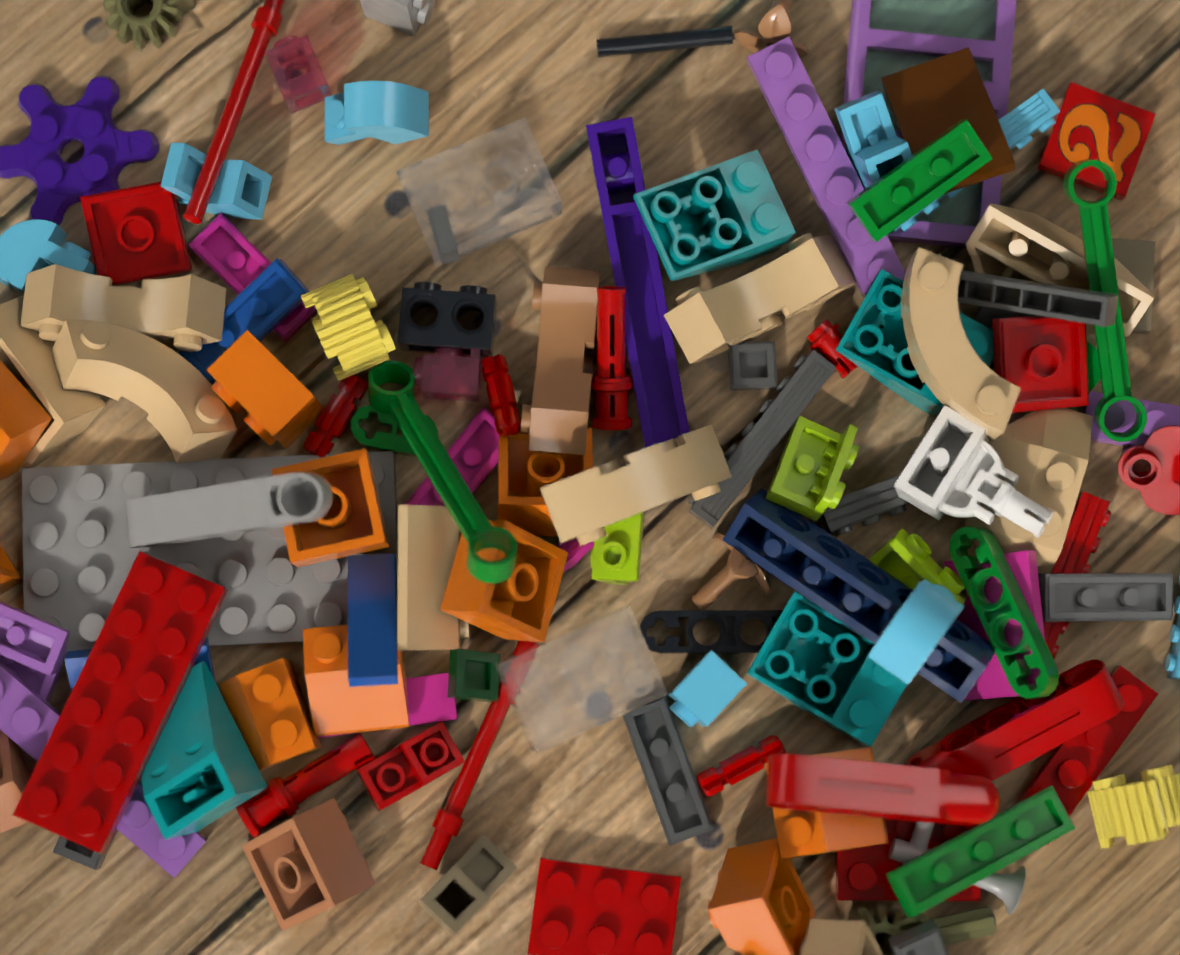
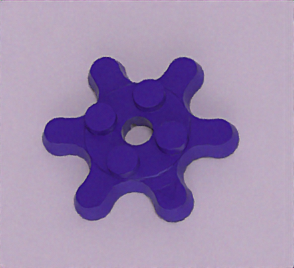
(53, 128)

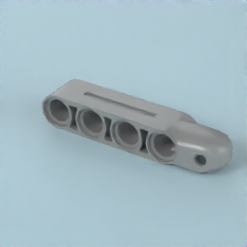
(227, 509)

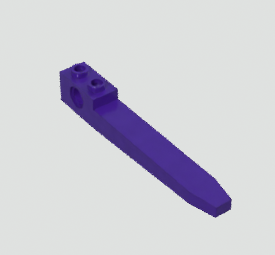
(637, 268)

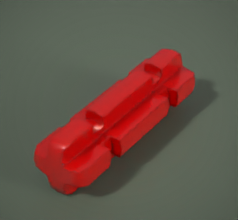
(501, 395)
(335, 416)
(739, 765)

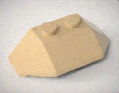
(1036, 250)
(1051, 458)

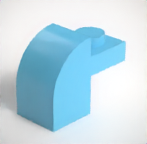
(377, 110)
(871, 137)
(238, 191)
(36, 246)
(916, 630)

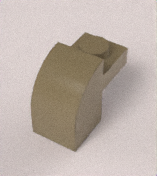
(467, 885)

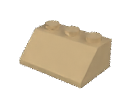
(33, 365)
(425, 560)

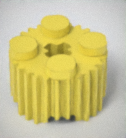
(348, 326)
(1137, 808)

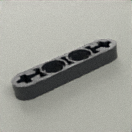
(727, 620)

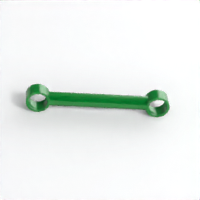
(1103, 278)
(442, 472)

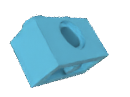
(705, 691)

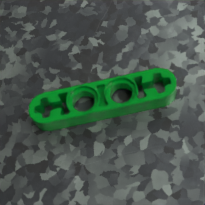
(996, 615)

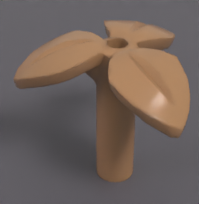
(772, 28)
(737, 568)

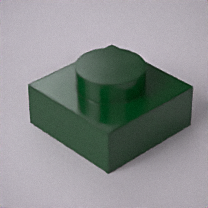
(473, 675)

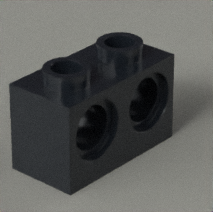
(446, 329)

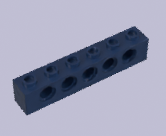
(849, 587)

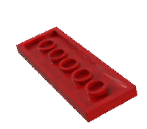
(120, 703)

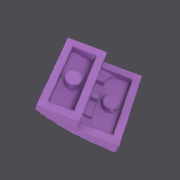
(32, 649)

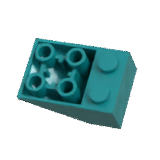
(715, 217)
(879, 343)
(827, 671)
(199, 761)

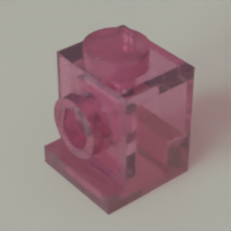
(293, 54)
(449, 375)

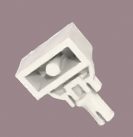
(961, 471)

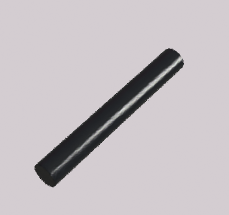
(664, 41)

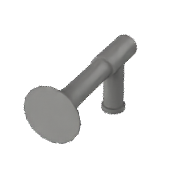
(1005, 886)

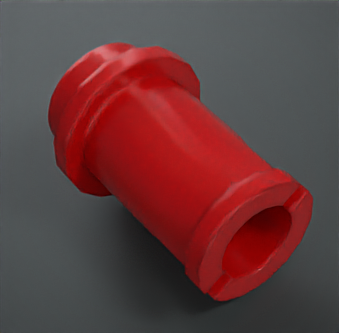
(826, 340)

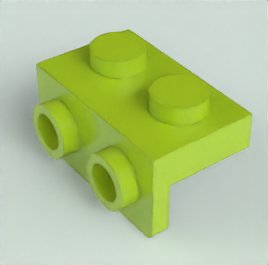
(812, 468)
(618, 555)
(910, 562)

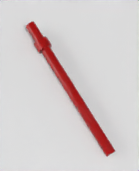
(265, 25)
(449, 820)

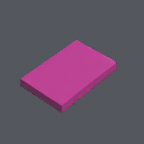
(993, 680)

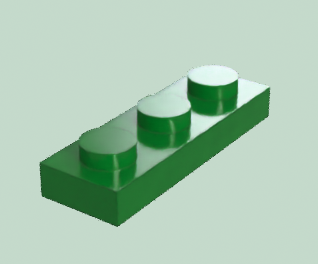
(919, 180)

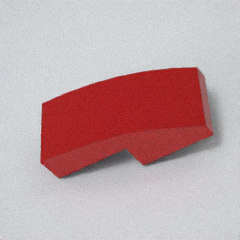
(410, 766)

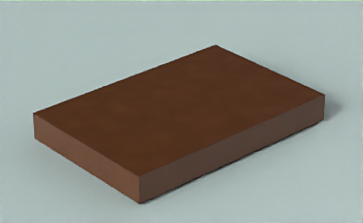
(937, 96)

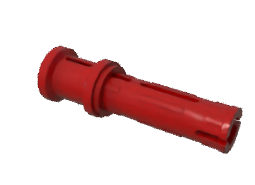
(605, 383)
(286, 794)

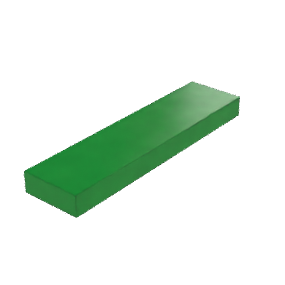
(979, 851)

